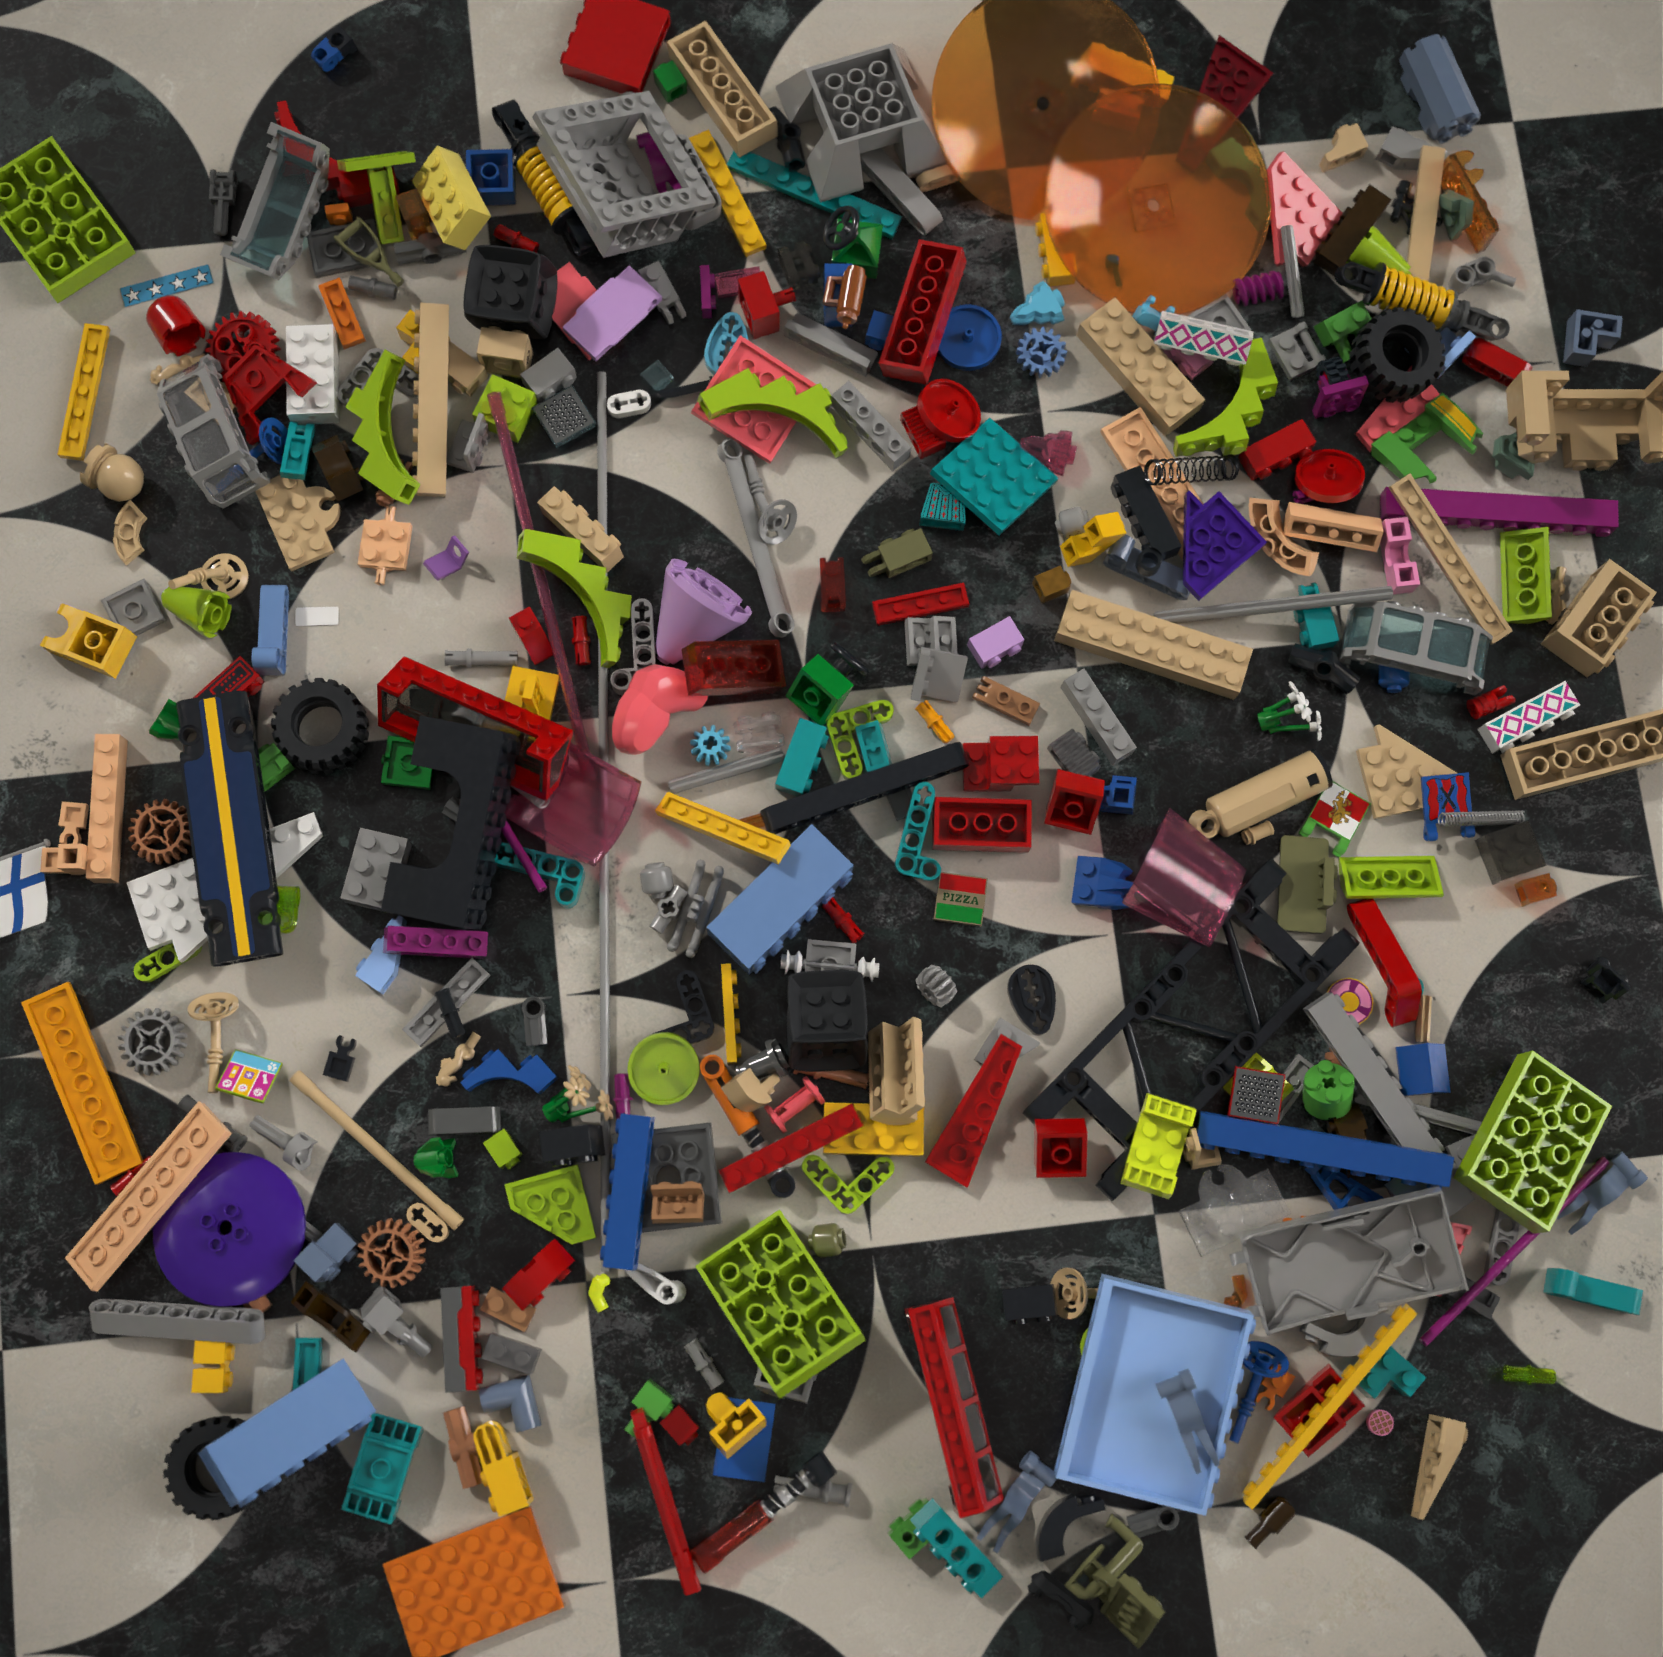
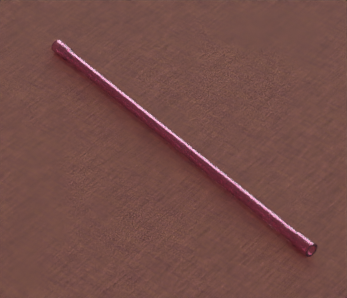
(498, 412)

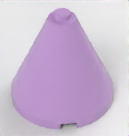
(694, 609)

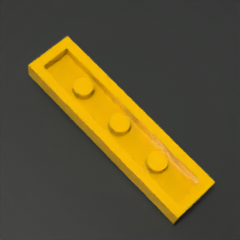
(730, 1003)

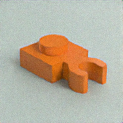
(1274, 1386)

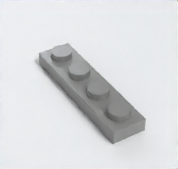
(461, 987)

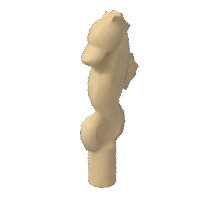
(171, 370)
(1558, 590)
(451, 1066)

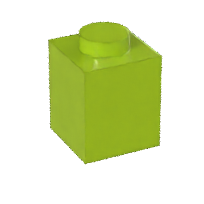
(503, 1149)

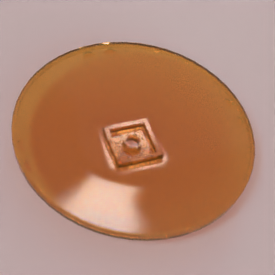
(1000, 66)
(1167, 149)

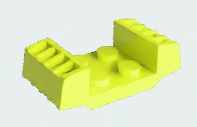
(1157, 1146)

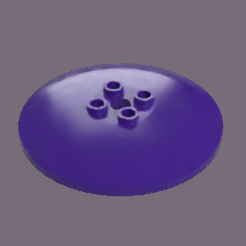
(263, 1240)

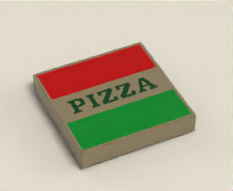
(960, 899)

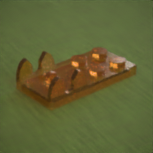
(1462, 181)

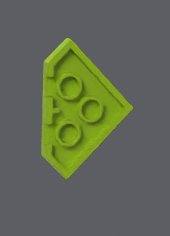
(555, 1203)

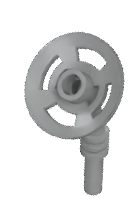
(771, 518)

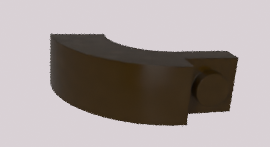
(331, 1315)

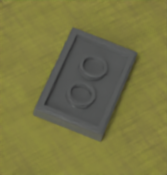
(330, 258)

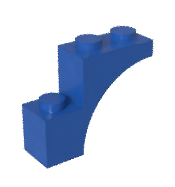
(497, 1066)

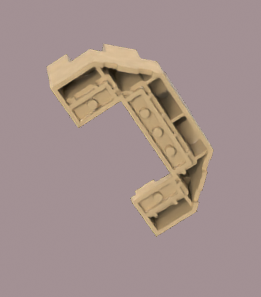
(1583, 420)

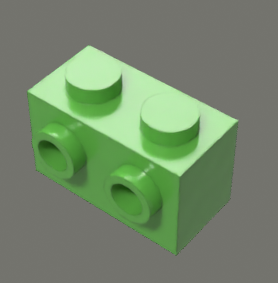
(903, 1534)

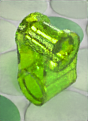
(288, 906)

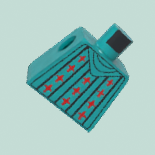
(942, 509)

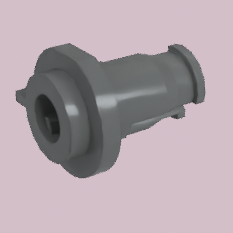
(768, 1061)

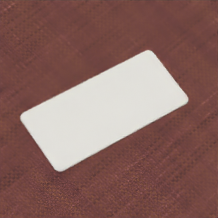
(316, 616)

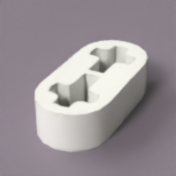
(629, 405)

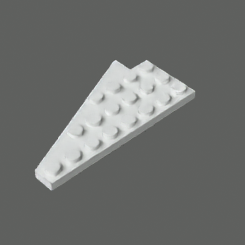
(169, 897)

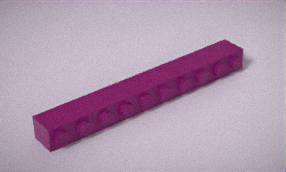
(1514, 511)

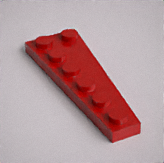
(968, 1128)

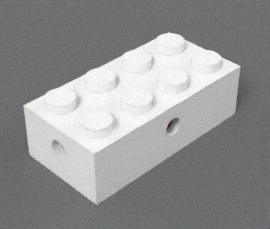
(316, 354)

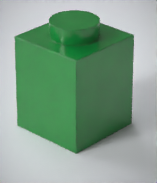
(670, 81)

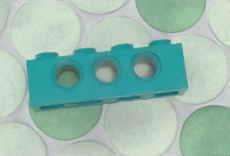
(982, 1575)

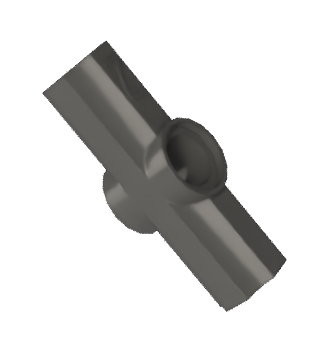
(426, 248)

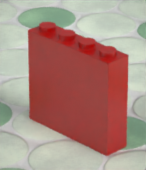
(615, 44)

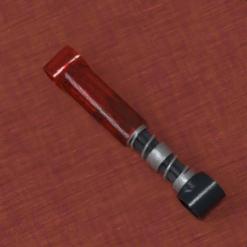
(760, 1514)

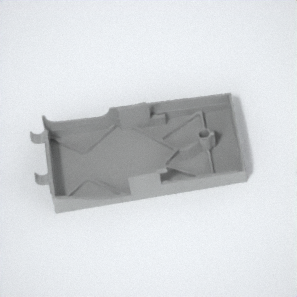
(1352, 1260)

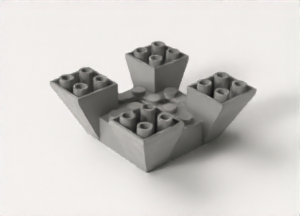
(861, 107)

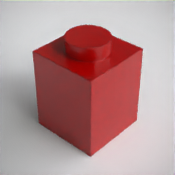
(680, 1425)

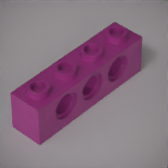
(435, 942)

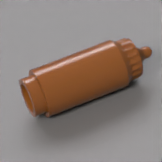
(850, 294)

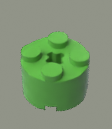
(1328, 1090)

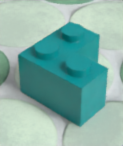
(1391, 1369)

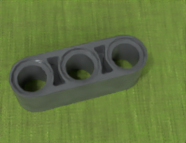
(464, 1120)

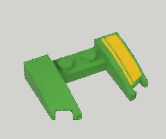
(1441, 414)

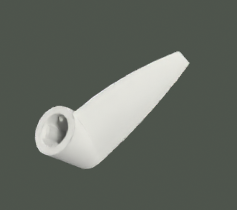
(658, 1285)

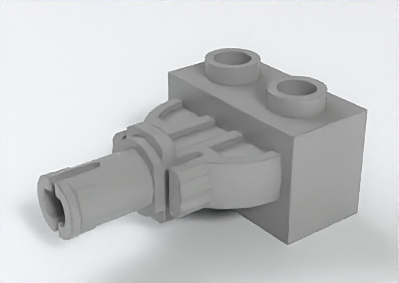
(383, 1313)

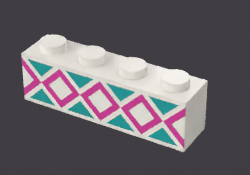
(1203, 338)
(1528, 717)

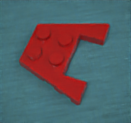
(255, 380)

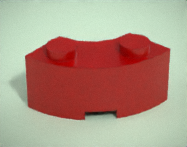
(538, 1275)

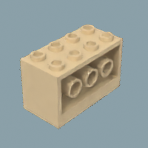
(1599, 619)

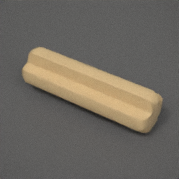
(1423, 1020)

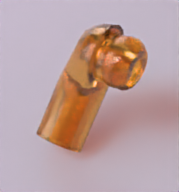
(1240, 1292)

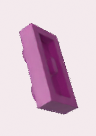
(708, 300)

